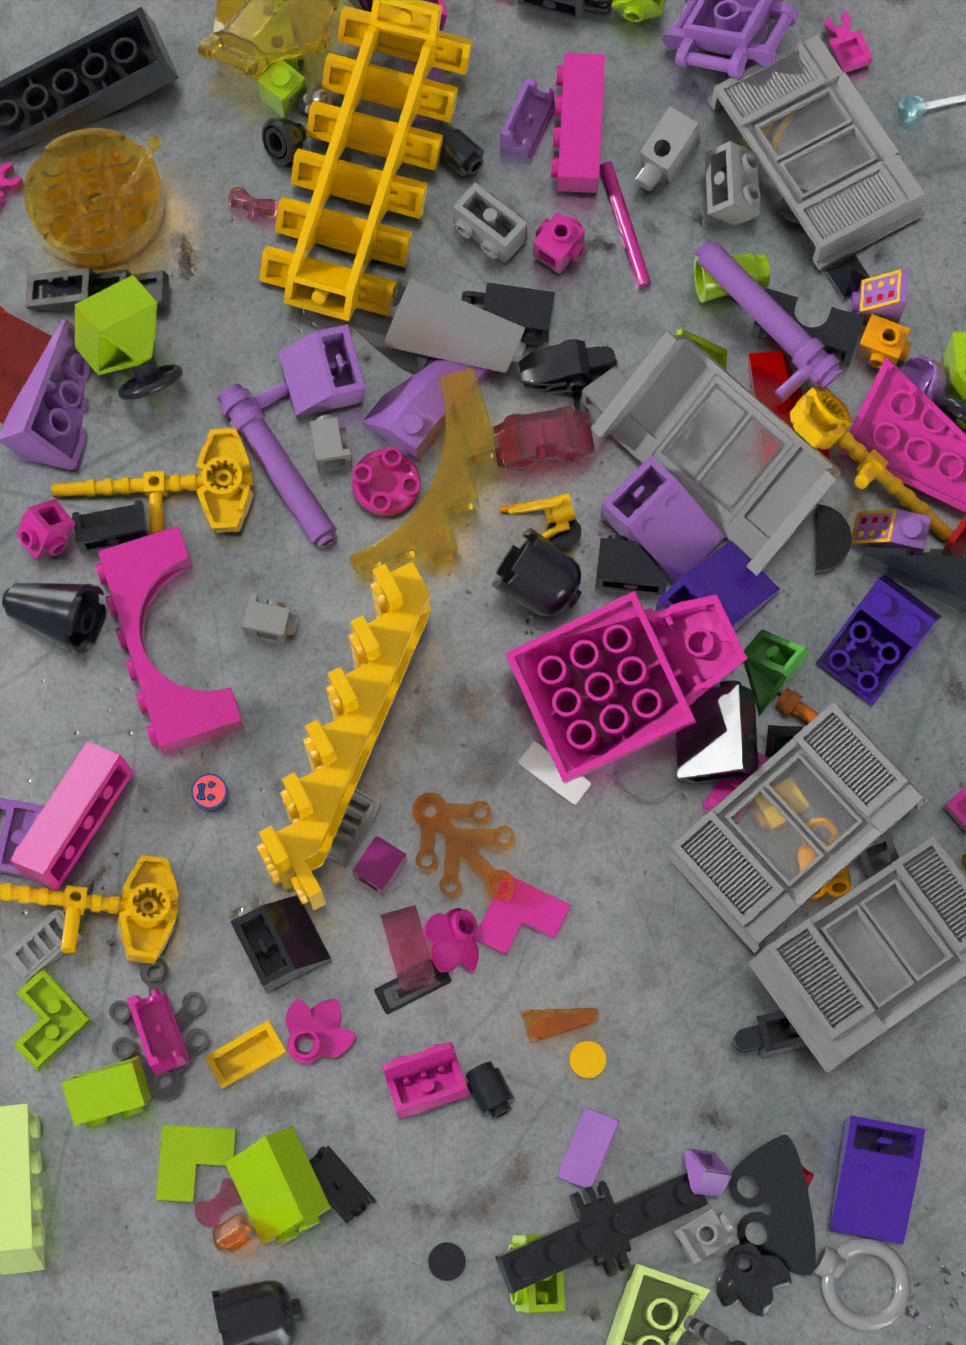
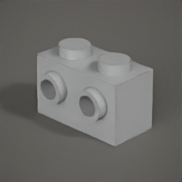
(732, 183)
(489, 223)

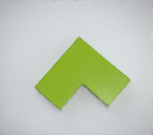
(59, 1020)
(182, 1151)

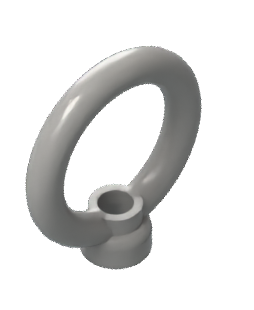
(830, 1266)

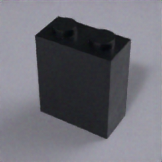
(722, 739)

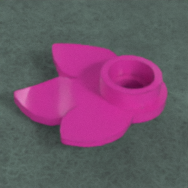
(453, 939)
(319, 1026)

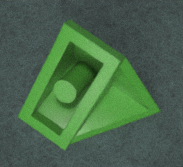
(771, 666)

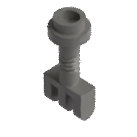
(707, 1333)

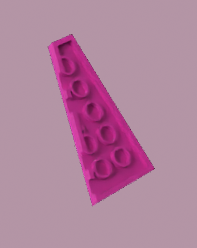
(913, 436)

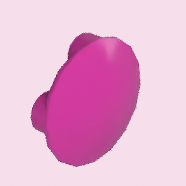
(385, 481)

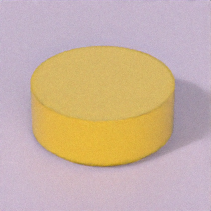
(587, 1059)

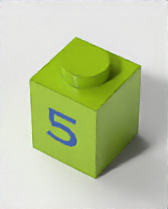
(282, 88)

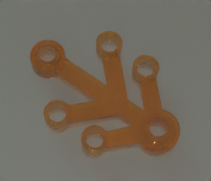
(460, 842)

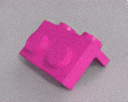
(425, 1080)

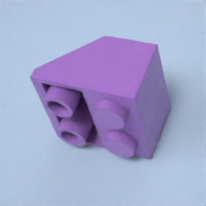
(323, 371)

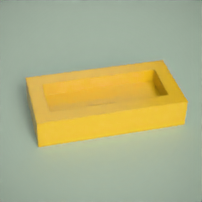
(245, 1055)

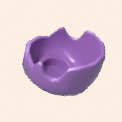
(927, 375)

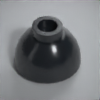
(282, 139)

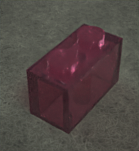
(408, 948)

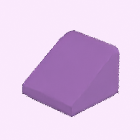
(706, 1172)

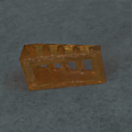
(553, 1022)
(233, 1233)

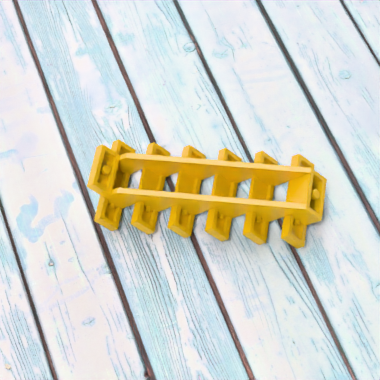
(400, 30)
(344, 745)

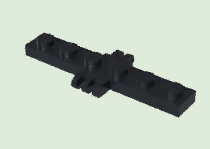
(599, 1231)

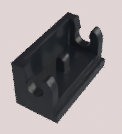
(110, 527)
(341, 1186)

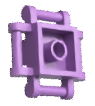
(729, 29)

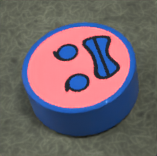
(209, 792)

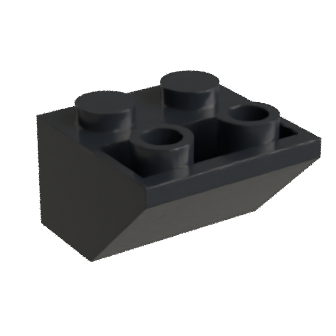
(280, 941)

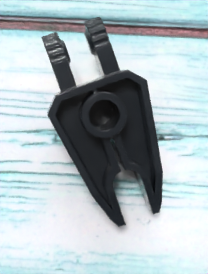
(565, 366)

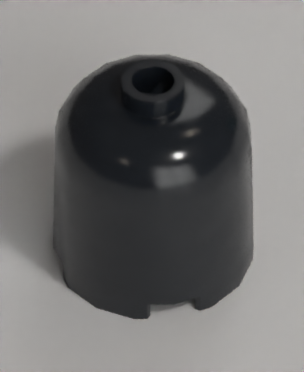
(539, 576)
(257, 1314)

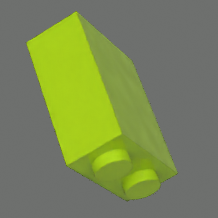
(278, 1186)

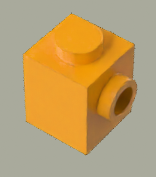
(883, 340)

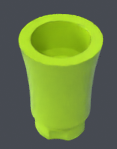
(708, 288)

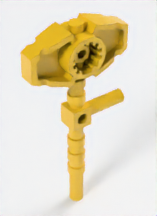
(823, 422)
(221, 484)
(145, 908)

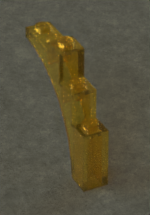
(467, 437)

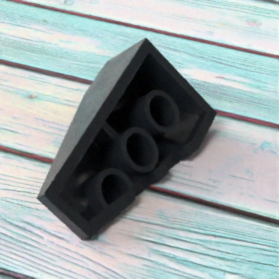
(929, 573)

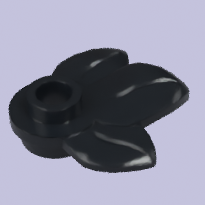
(751, 1285)

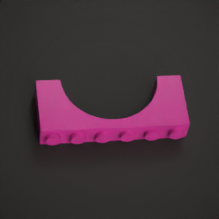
(134, 577)

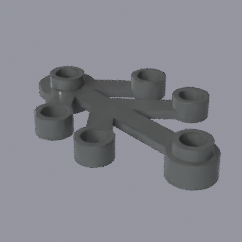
(183, 1018)

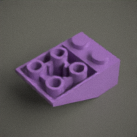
(661, 519)

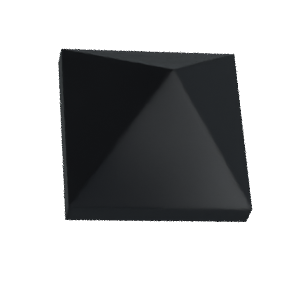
(847, 276)
(778, 737)

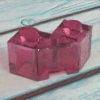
(538, 436)

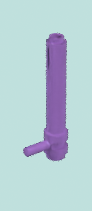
(807, 352)
(250, 422)

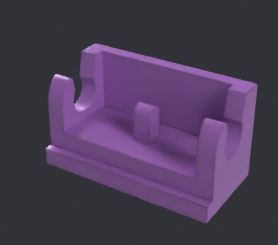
(527, 120)

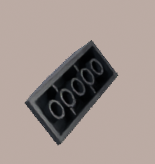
(84, 81)

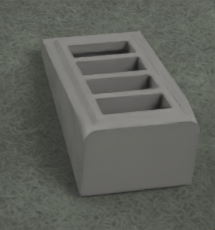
(359, 832)
(35, 935)

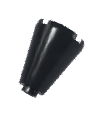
(58, 611)

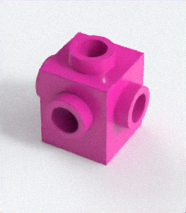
(559, 242)
(45, 529)

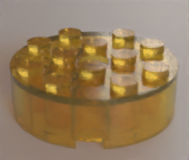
(88, 232)

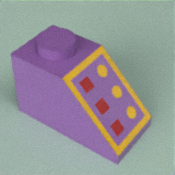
(881, 296)
(891, 530)

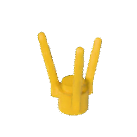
(557, 510)

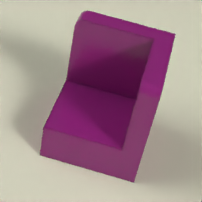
(380, 865)

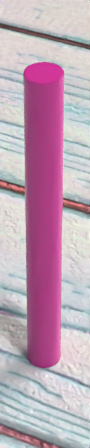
(625, 224)

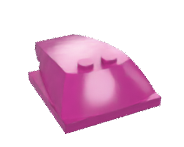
(623, 677)

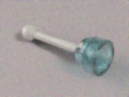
(913, 108)

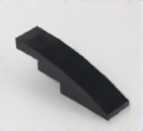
(66, 288)

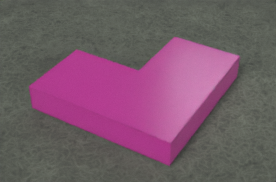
(526, 907)

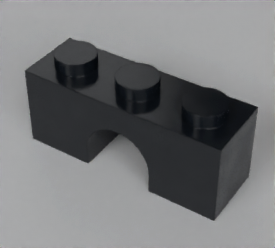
(837, 333)

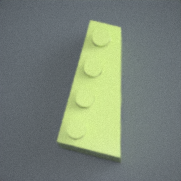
(20, 1192)
(654, 1308)

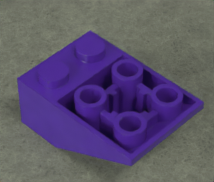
(727, 577)
(878, 639)
(876, 1179)

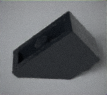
(627, 568)

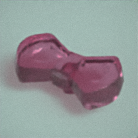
(242, 199)
(209, 1212)

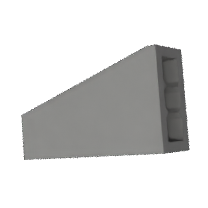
(453, 330)

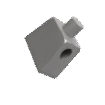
(676, 140)

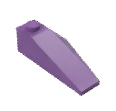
(49, 409)
(415, 410)

